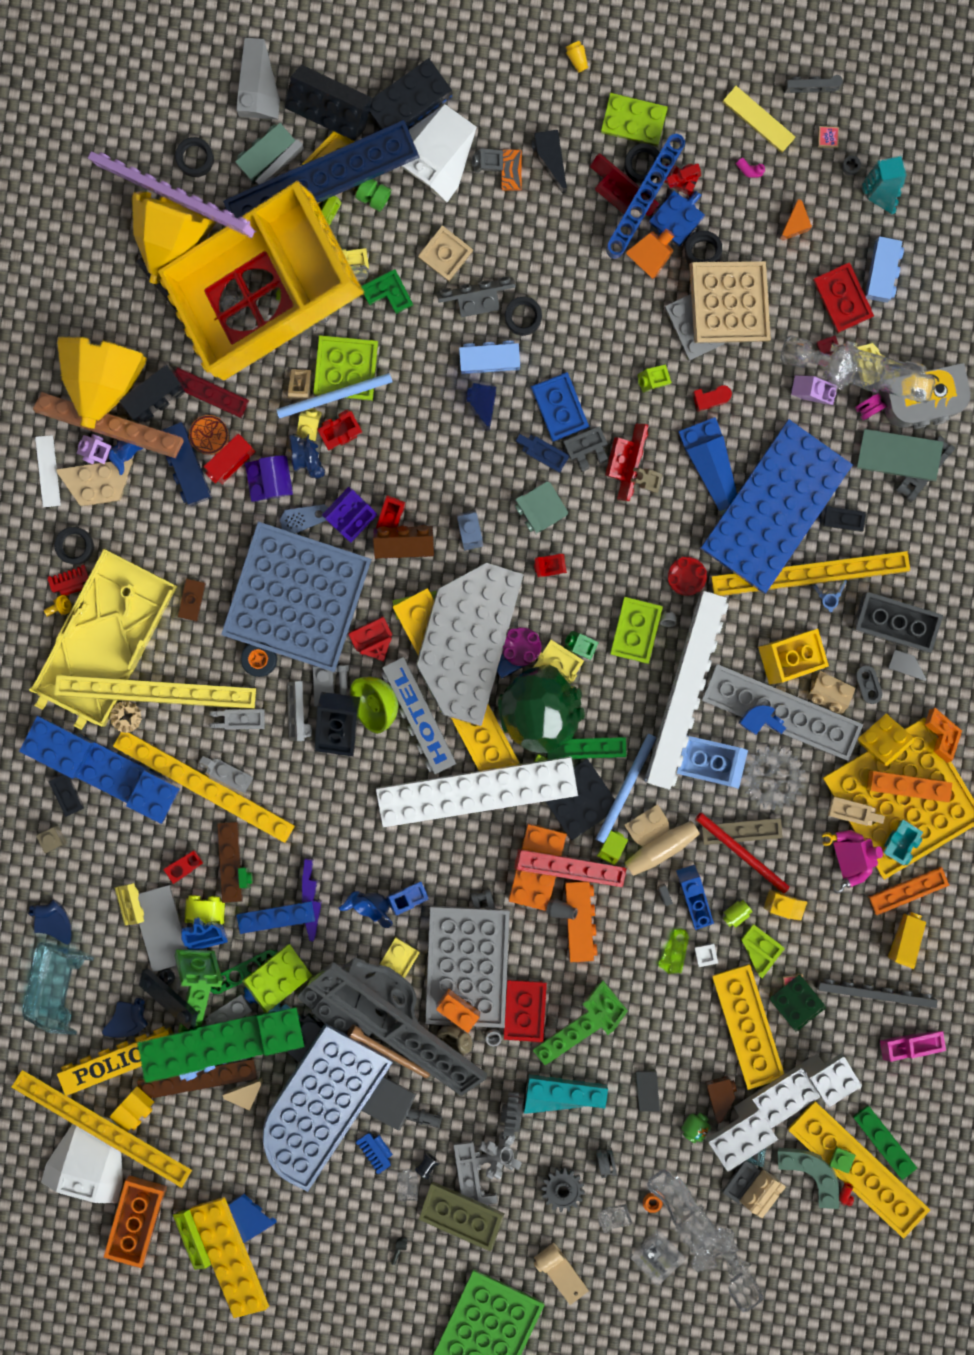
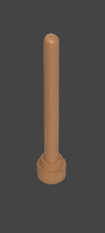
(356, 1034)

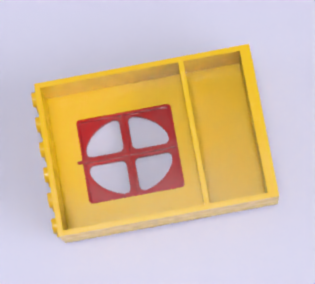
(291, 244)

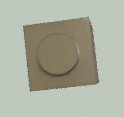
(51, 839)

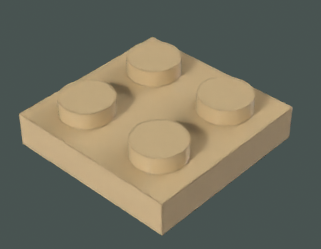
(445, 253)

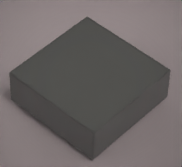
(665, 894)

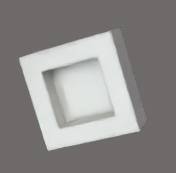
(706, 955)

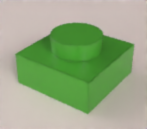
(842, 1159)

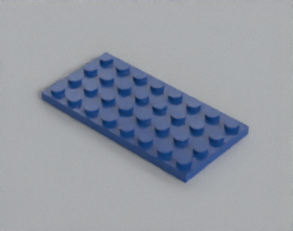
(776, 506)

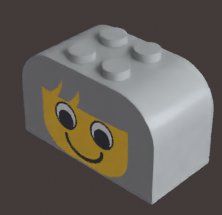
(948, 398)

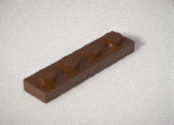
(229, 862)

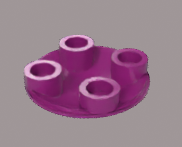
(522, 646)

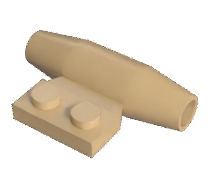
(656, 839)

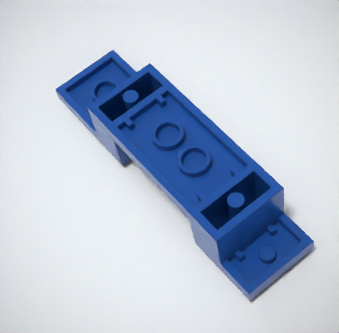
(100, 767)

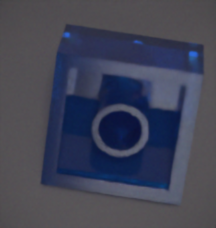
(482, 402)

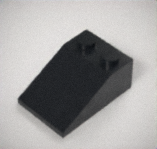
(337, 724)

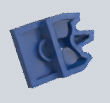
(203, 935)

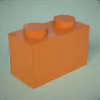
(458, 1010)

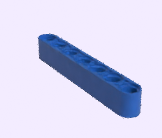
(649, 187)

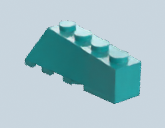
(885, 183)
(558, 1094)

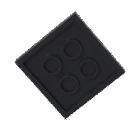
(589, 807)

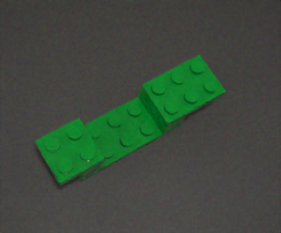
(220, 1044)

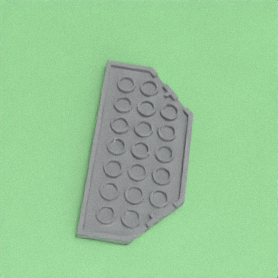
(467, 640)

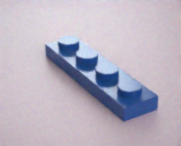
(275, 917)

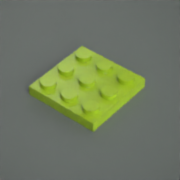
(345, 363)

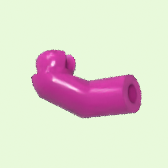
(750, 171)

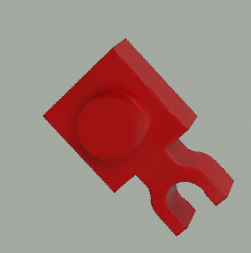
(687, 174)

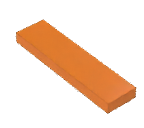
(908, 891)

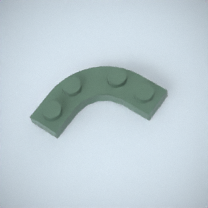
(815, 1166)

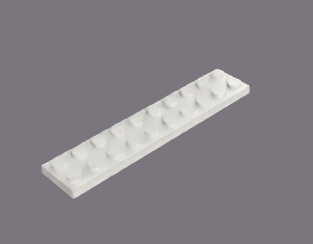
(477, 791)

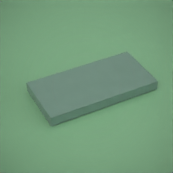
(900, 455)

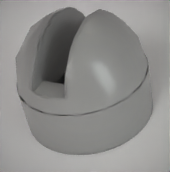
(668, 619)
(493, 1040)

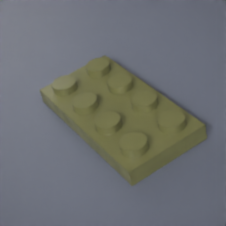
(461, 1216)

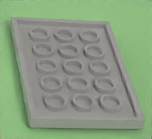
(470, 959)

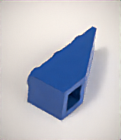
(695, 896)

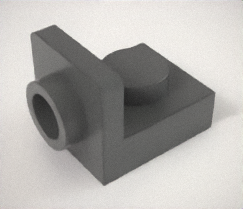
(488, 160)

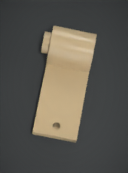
(561, 1273)

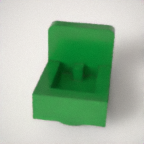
(245, 878)

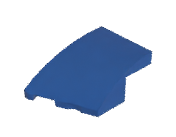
(249, 1217)

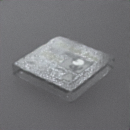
(658, 1257)

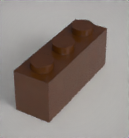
(403, 542)

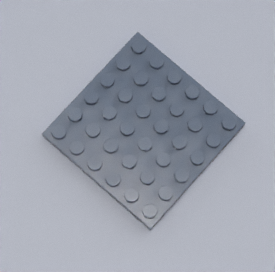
(296, 596)

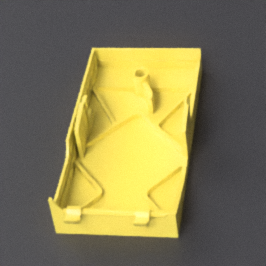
(104, 633)

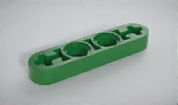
(243, 970)

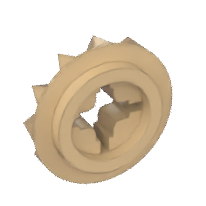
(117, 713)

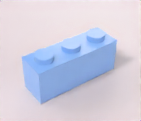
(884, 269)
(489, 357)

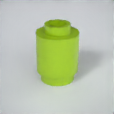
(737, 913)

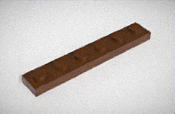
(221, 1075)

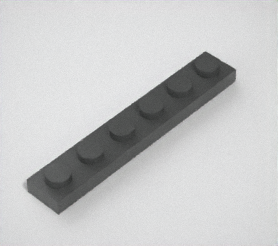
(885, 993)

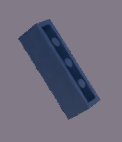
(188, 469)

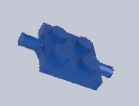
(678, 216)

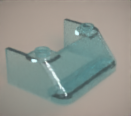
(49, 987)

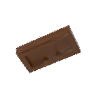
(191, 600)

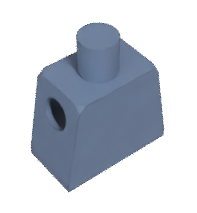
(470, 530)

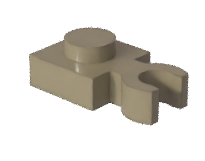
(648, 479)

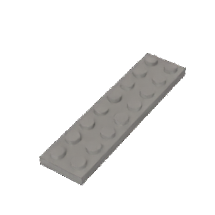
(801, 718)

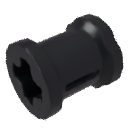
(427, 1165)

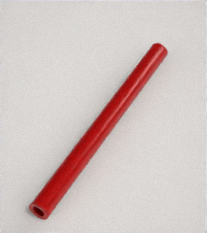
(742, 852)

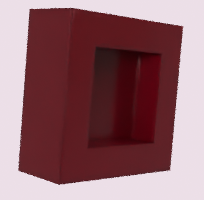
(825, 344)

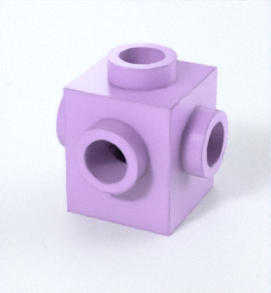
(93, 449)

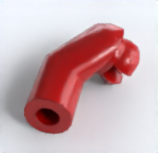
(844, 1196)

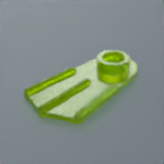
(674, 953)

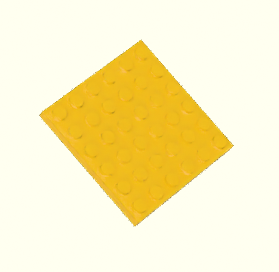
(936, 819)

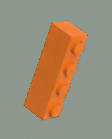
(909, 786)
(581, 928)

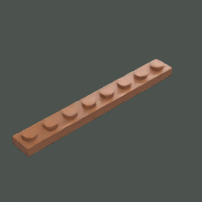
(111, 426)

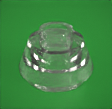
(227, 301)

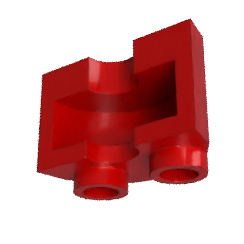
(339, 431)

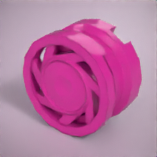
(874, 406)

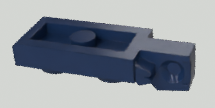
(543, 452)

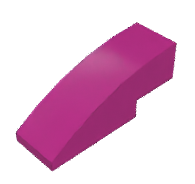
(912, 1046)

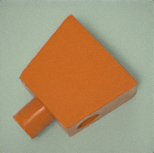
(652, 252)

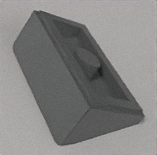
(648, 1090)

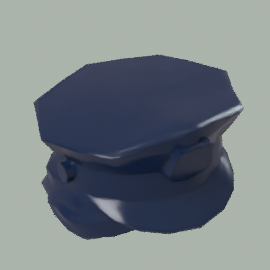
(305, 456)

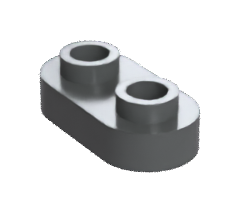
(868, 684)

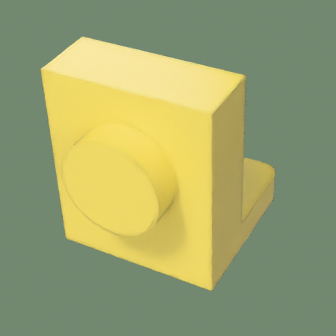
(357, 257)
(309, 423)

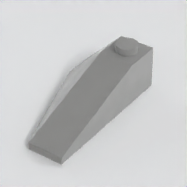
(257, 85)

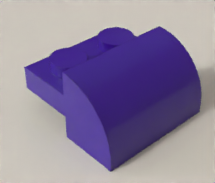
(269, 478)
(349, 514)

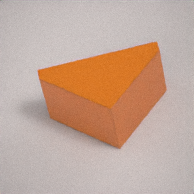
(797, 222)

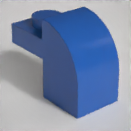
(758, 716)
(407, 898)

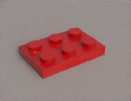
(843, 297)
(525, 1010)

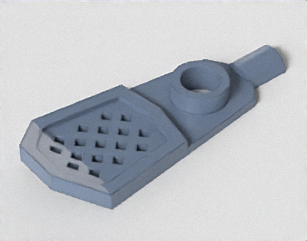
(309, 517)

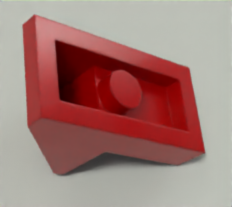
(391, 512)

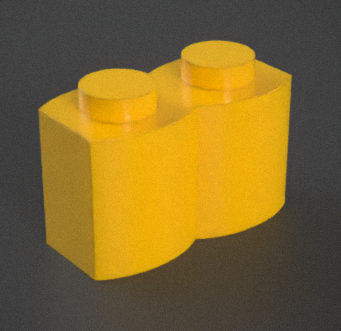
(132, 1109)

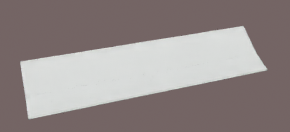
(48, 471)

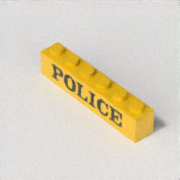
(106, 1065)

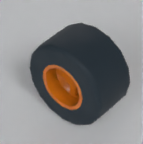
(258, 661)

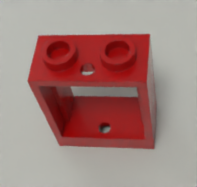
(229, 460)

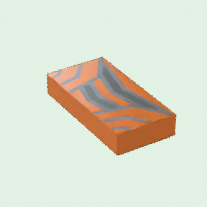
(512, 170)

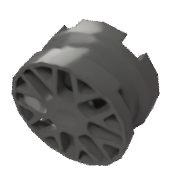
(604, 1163)

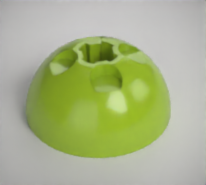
(377, 703)

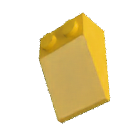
(793, 656)

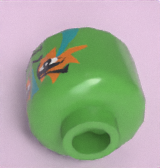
(696, 1127)

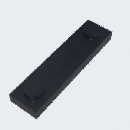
(168, 999)

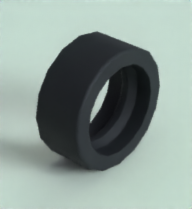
(184, 145)
(653, 151)
(703, 236)
(523, 301)
(58, 544)

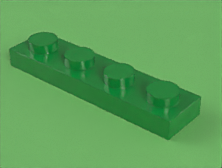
(591, 748)
(885, 1142)

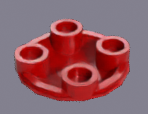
(687, 576)

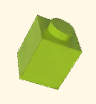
(613, 847)

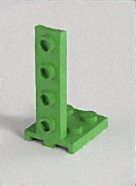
(199, 972)
(603, 1011)

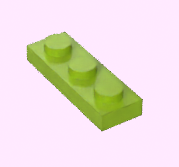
(191, 1239)

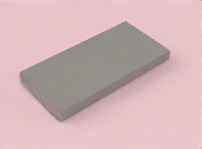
(161, 927)

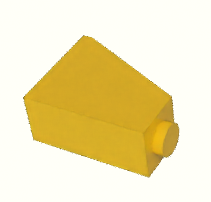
(784, 905)
(907, 940)

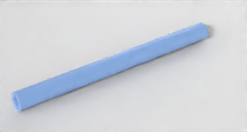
(334, 395)
(626, 788)

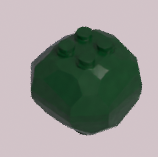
(541, 709)

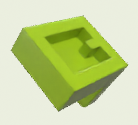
(654, 378)

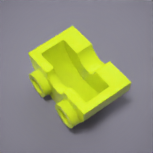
(206, 910)

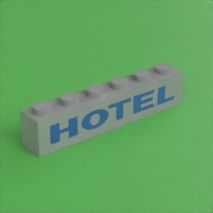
(419, 716)

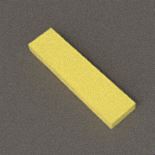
(758, 119)

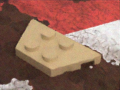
(95, 482)

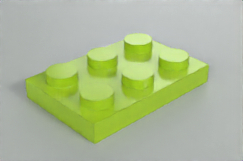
(634, 119)
(636, 630)
(277, 978)

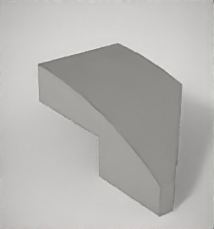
(907, 665)

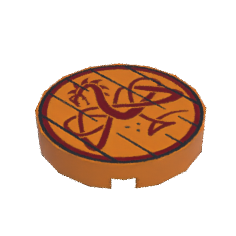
(208, 434)

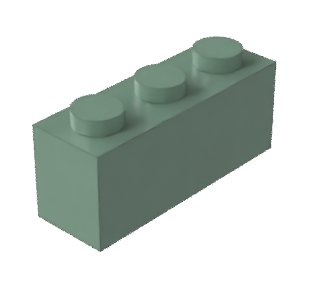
(264, 152)

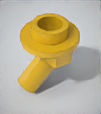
(61, 604)

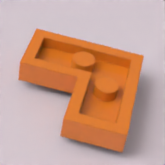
(947, 734)

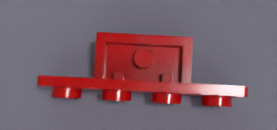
(624, 458)

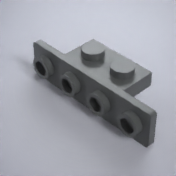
(478, 297)

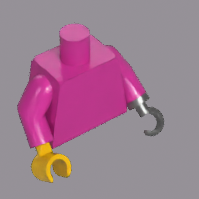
(854, 856)

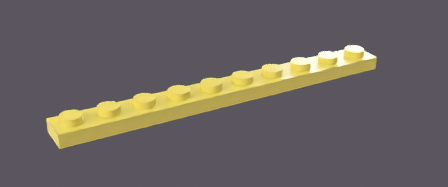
(155, 692)

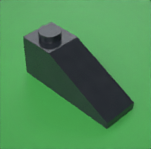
(550, 155)

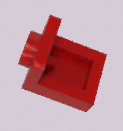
(550, 565)

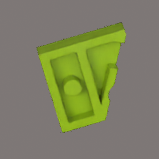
(761, 949)

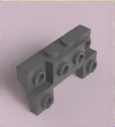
(328, 1013)

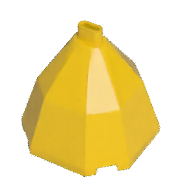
(165, 230)
(97, 375)

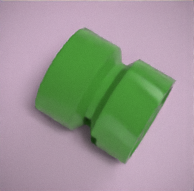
(374, 194)

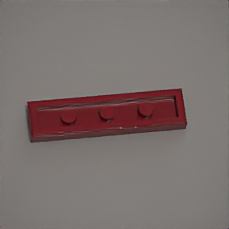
(213, 394)

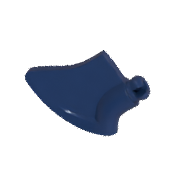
(52, 920)
(127, 1019)

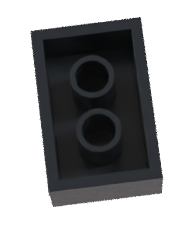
(153, 394)

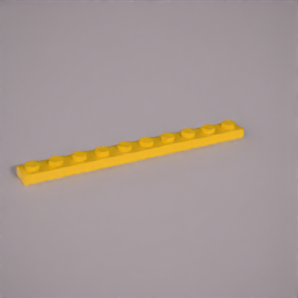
(819, 573)
(204, 786)
(102, 1129)

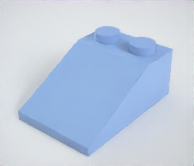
(713, 762)

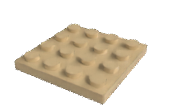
(730, 302)

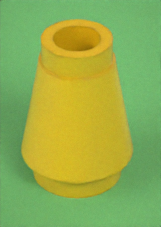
(577, 56)

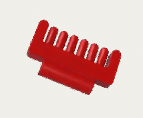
(69, 586)

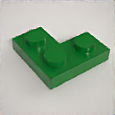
(388, 286)

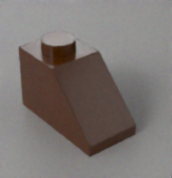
(721, 1096)

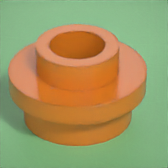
(652, 1208)

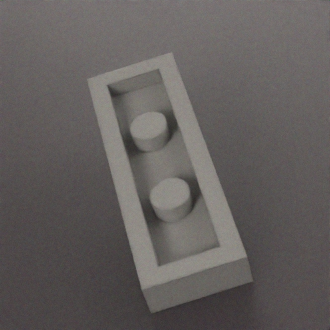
(282, 162)
(297, 728)

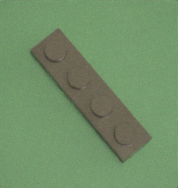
(746, 831)

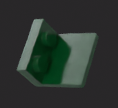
(798, 1003)

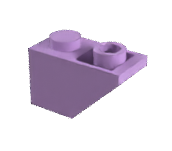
(813, 389)

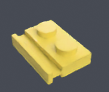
(129, 904)
(400, 957)

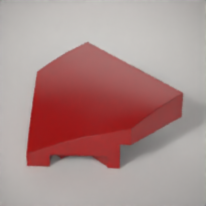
(372, 638)

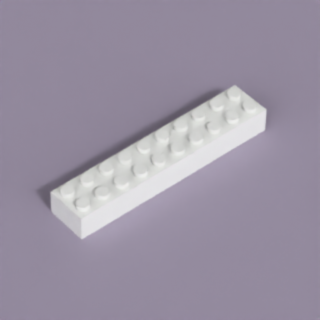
(685, 690)

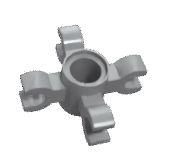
(500, 1156)

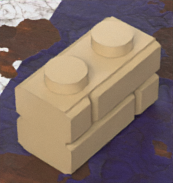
(762, 1193)

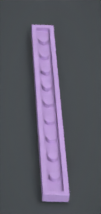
(178, 196)

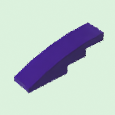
(308, 894)

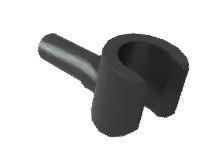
(401, 1244)

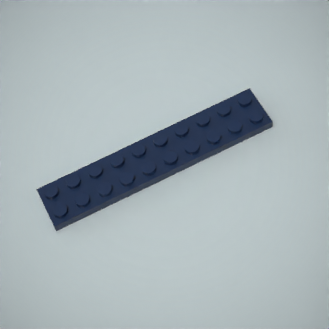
(336, 170)

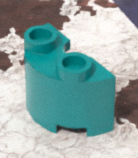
(902, 842)

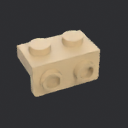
(831, 693)

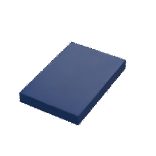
(560, 407)

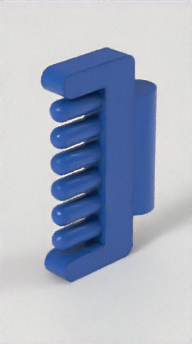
(379, 1149)

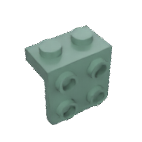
(541, 508)

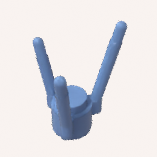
(830, 598)

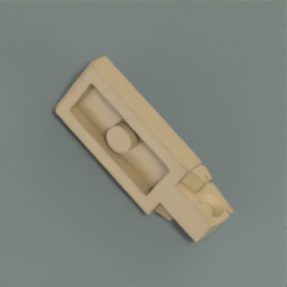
(853, 812)

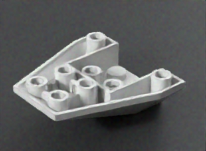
(443, 149)
(85, 1168)

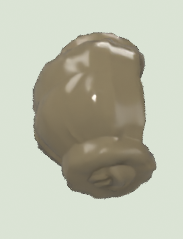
(456, 1038)

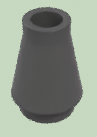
(560, 909)

